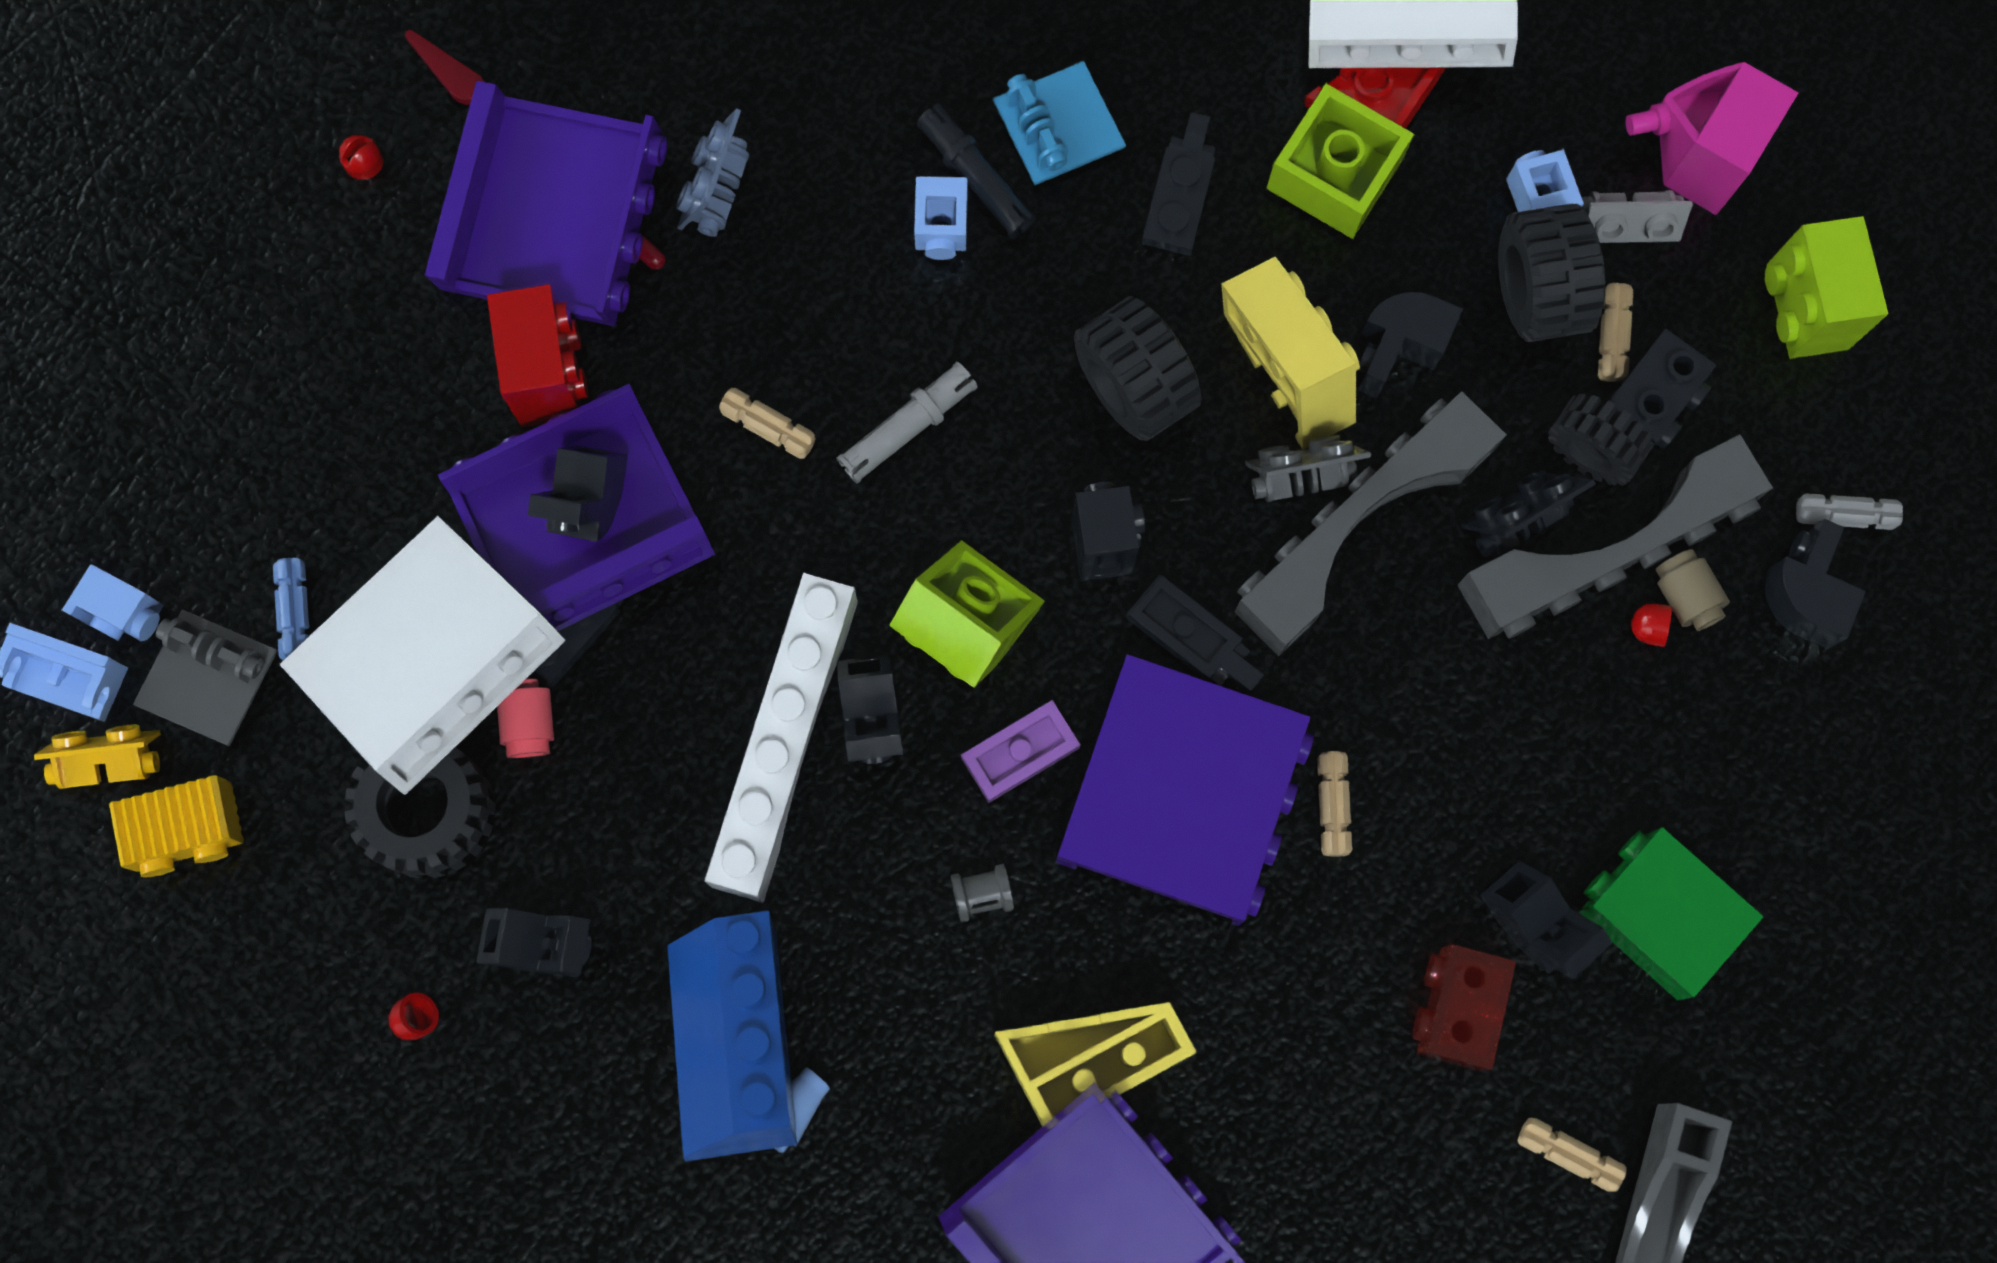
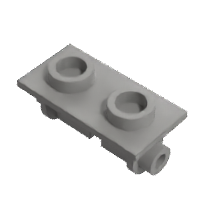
(1646, 219)

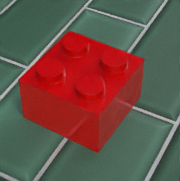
(536, 354)

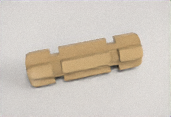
(1615, 333)
(767, 423)
(1334, 804)
(1572, 1154)

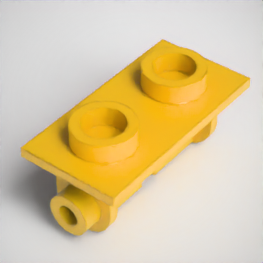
(77, 758)

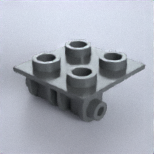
(1328, 454)
(204, 676)

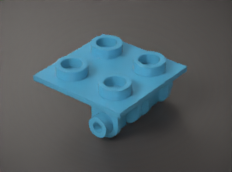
(1058, 122)

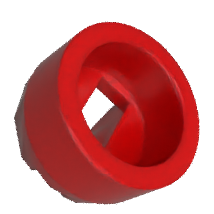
(366, 160)
(1652, 624)
(413, 1016)

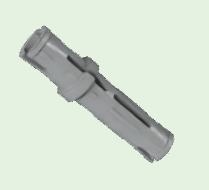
(924, 409)

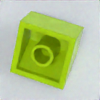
(965, 613)

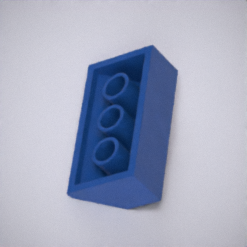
(731, 1038)

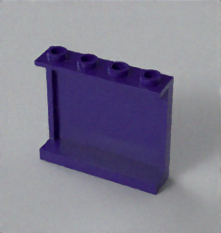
(546, 202)
(567, 575)
(1187, 789)
(1088, 1195)

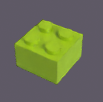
(1339, 160)
(1826, 287)

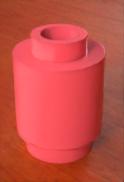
(526, 721)

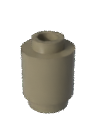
(1692, 590)

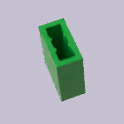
(1669, 912)

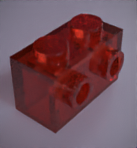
(1464, 1007)

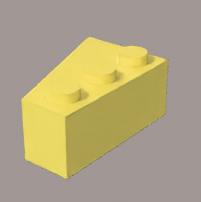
(1294, 347)
(1111, 1049)

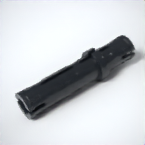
(962, 154)

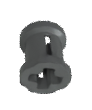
(982, 892)

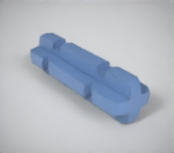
(290, 604)

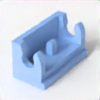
(59, 672)

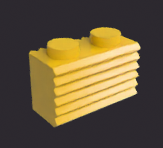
(175, 825)

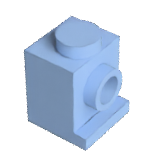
(1544, 173)
(938, 201)
(113, 606)

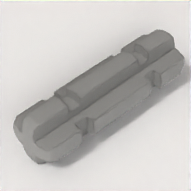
(1849, 511)

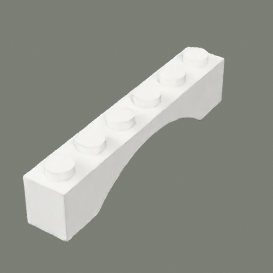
(780, 737)

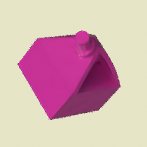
(1715, 130)

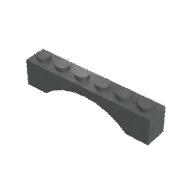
(1441, 453)
(1524, 583)
(1673, 1183)

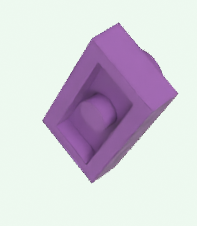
(1020, 751)

